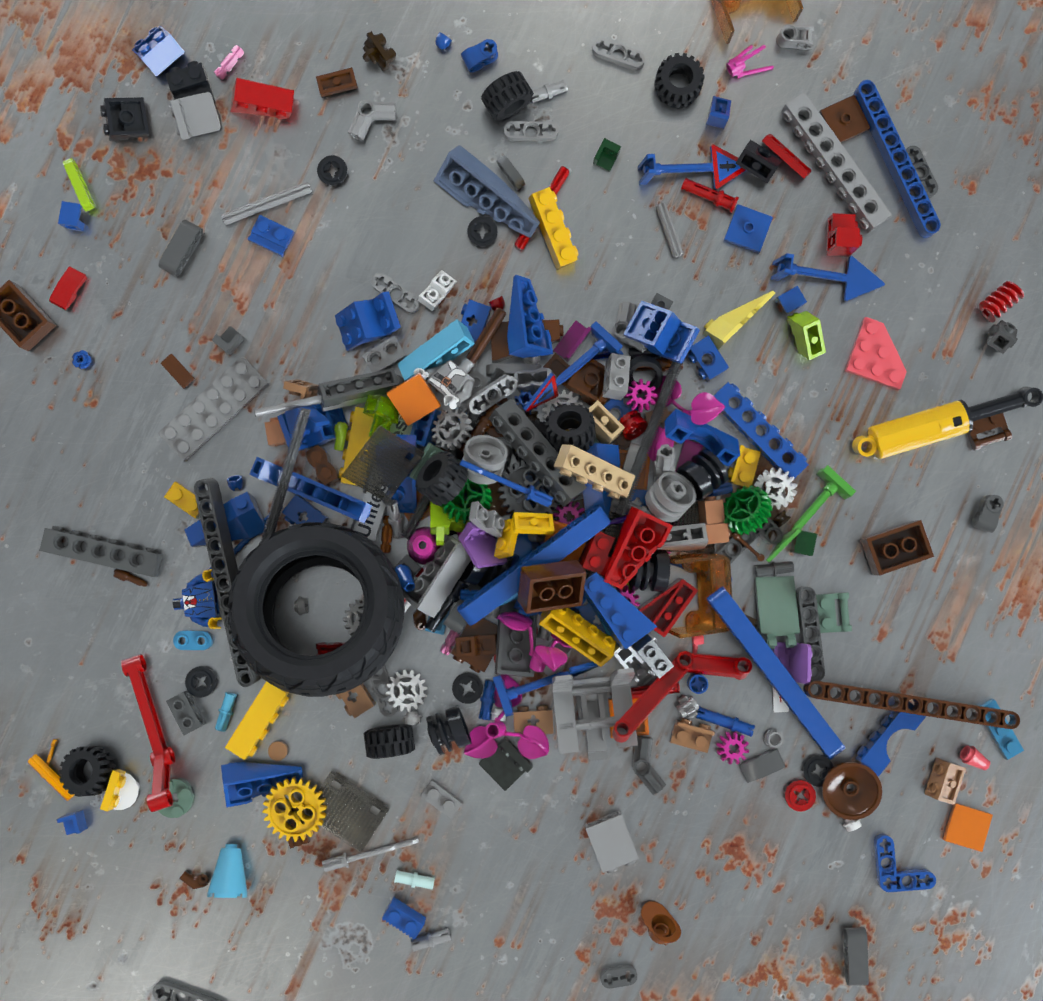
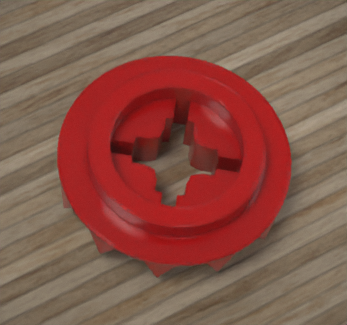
(800, 804)

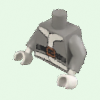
(451, 381)

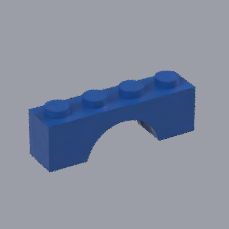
(680, 428)
(875, 752)

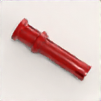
(718, 198)

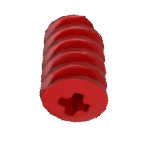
(1000, 299)

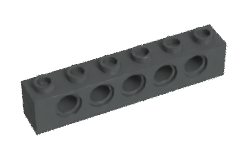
(535, 443)
(52, 544)

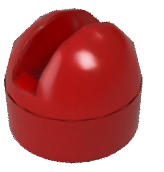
(497, 303)

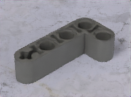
(762, 533)

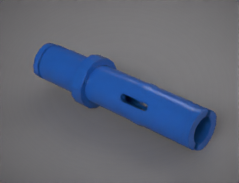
(733, 724)

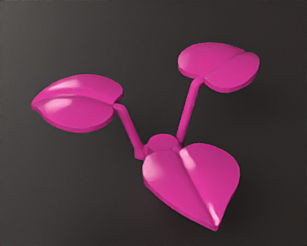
(704, 409)
(542, 655)
(531, 744)

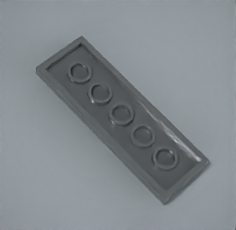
(513, 645)

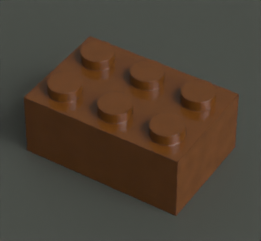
(22, 317)
(897, 547)
(551, 586)

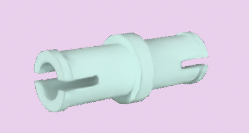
(414, 880)

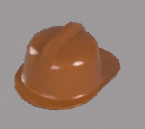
(660, 923)

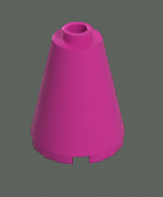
(414, 549)

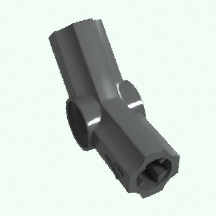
(648, 776)

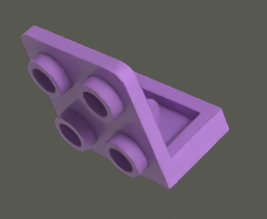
(480, 546)
(796, 660)

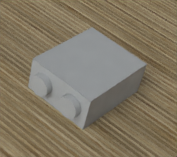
(611, 842)

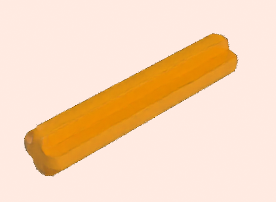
(49, 775)

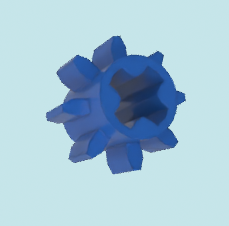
(523, 397)

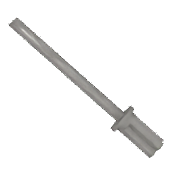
(343, 861)

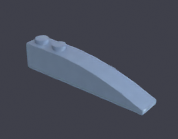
(482, 189)

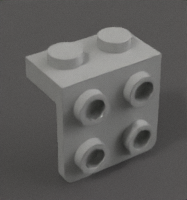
(195, 115)

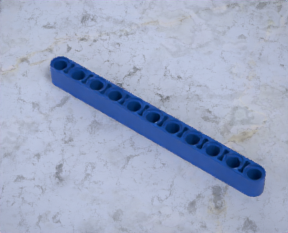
(775, 673)

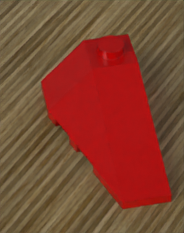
(636, 543)

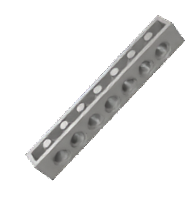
(847, 167)

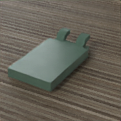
(777, 609)

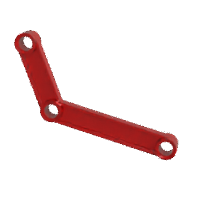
(661, 687)
(162, 756)

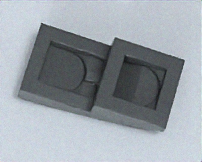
(762, 766)

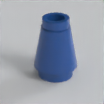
(405, 577)

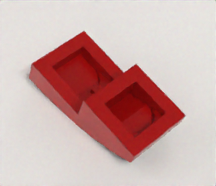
(66, 288)

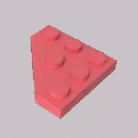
(876, 356)

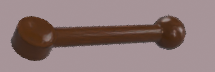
(760, 557)

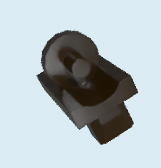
(375, 52)

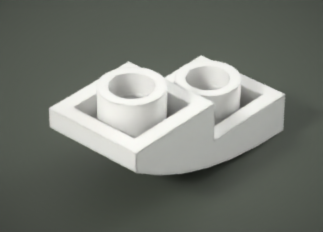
(437, 290)

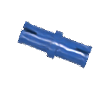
(487, 700)

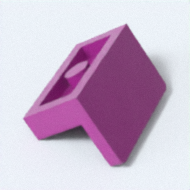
(572, 341)

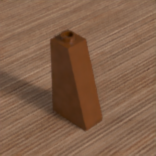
(499, 340)

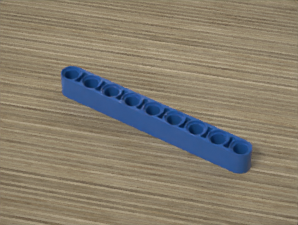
(896, 168)
(550, 551)

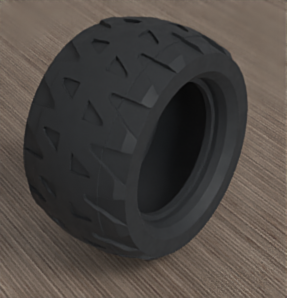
(278, 560)

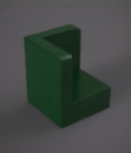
(607, 154)
(804, 543)

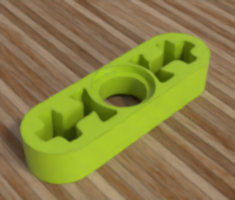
(79, 184)

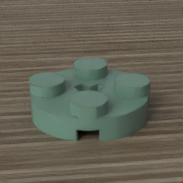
(185, 796)

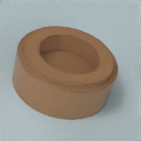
(278, 750)

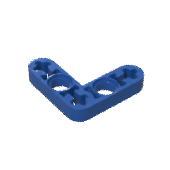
(891, 872)

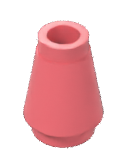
(973, 757)

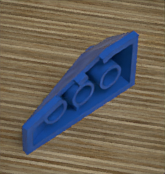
(525, 327)
(407, 492)
(591, 497)
(242, 518)
(248, 780)

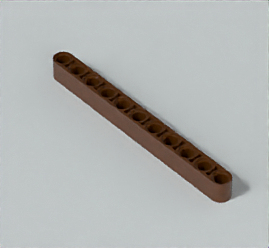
(920, 704)

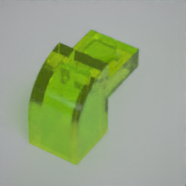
(382, 411)

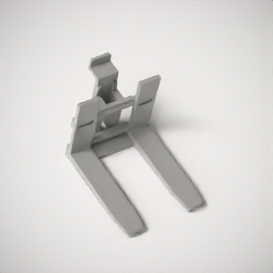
(592, 715)

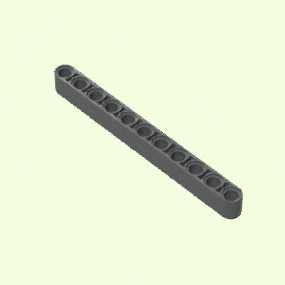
(216, 555)

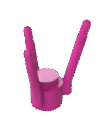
(736, 65)

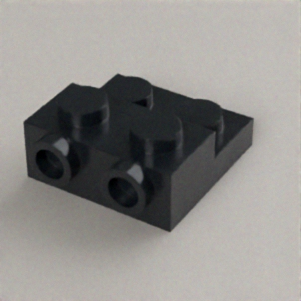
(188, 80)
(124, 118)

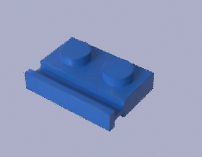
(270, 235)

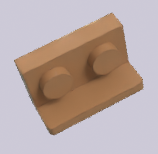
(299, 387)
(691, 735)
(945, 781)

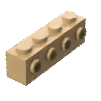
(594, 471)

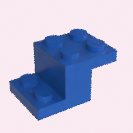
(367, 321)
(661, 332)
(315, 438)

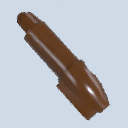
(125, 575)

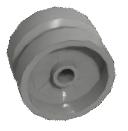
(485, 453)
(670, 496)

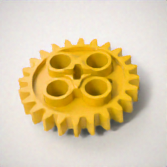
(279, 818)

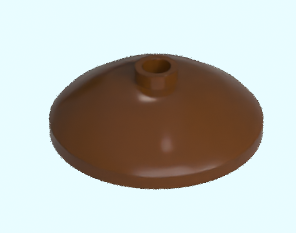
(853, 802)

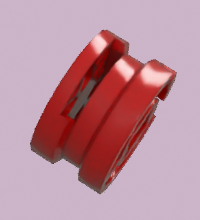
(633, 424)
(327, 647)

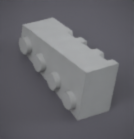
(438, 577)

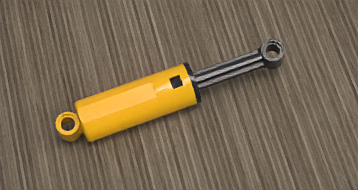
(937, 424)

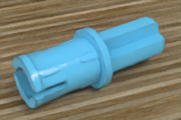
(225, 712)

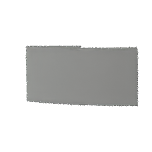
(486, 520)

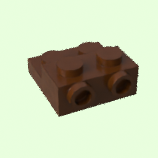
(589, 382)

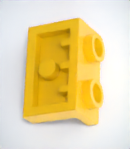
(744, 467)

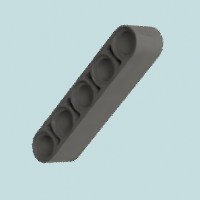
(813, 623)

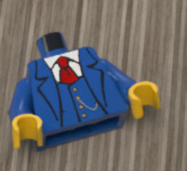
(200, 601)

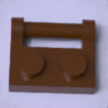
(988, 424)

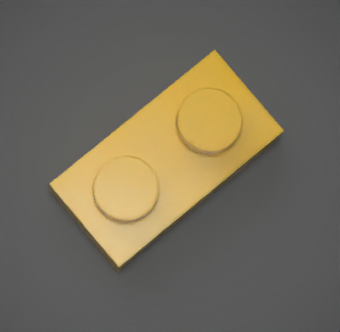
(183, 499)
(533, 523)
(506, 544)
(111, 796)

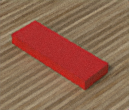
(786, 155)

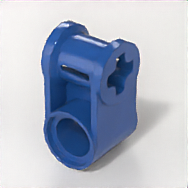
(478, 56)

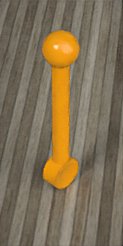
(54, 743)

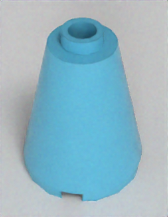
(229, 874)

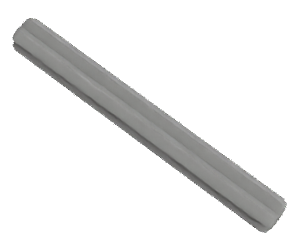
(266, 203)

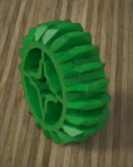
(482, 494)
(757, 506)

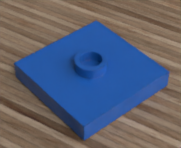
(748, 228)

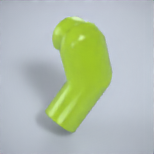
(340, 435)

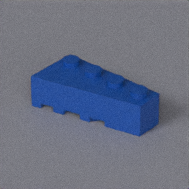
(617, 614)

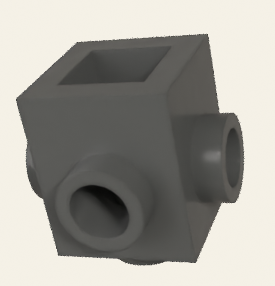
(1002, 336)

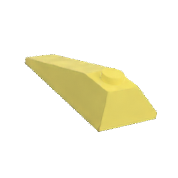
(728, 324)

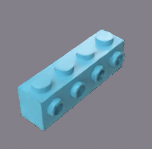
(438, 350)

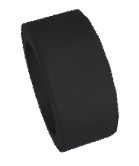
(645, 360)

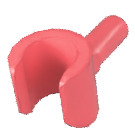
(697, 640)

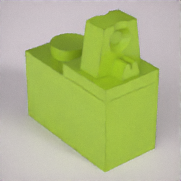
(807, 334)
(441, 524)

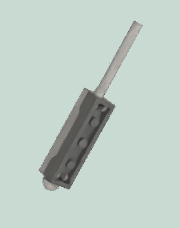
(342, 392)

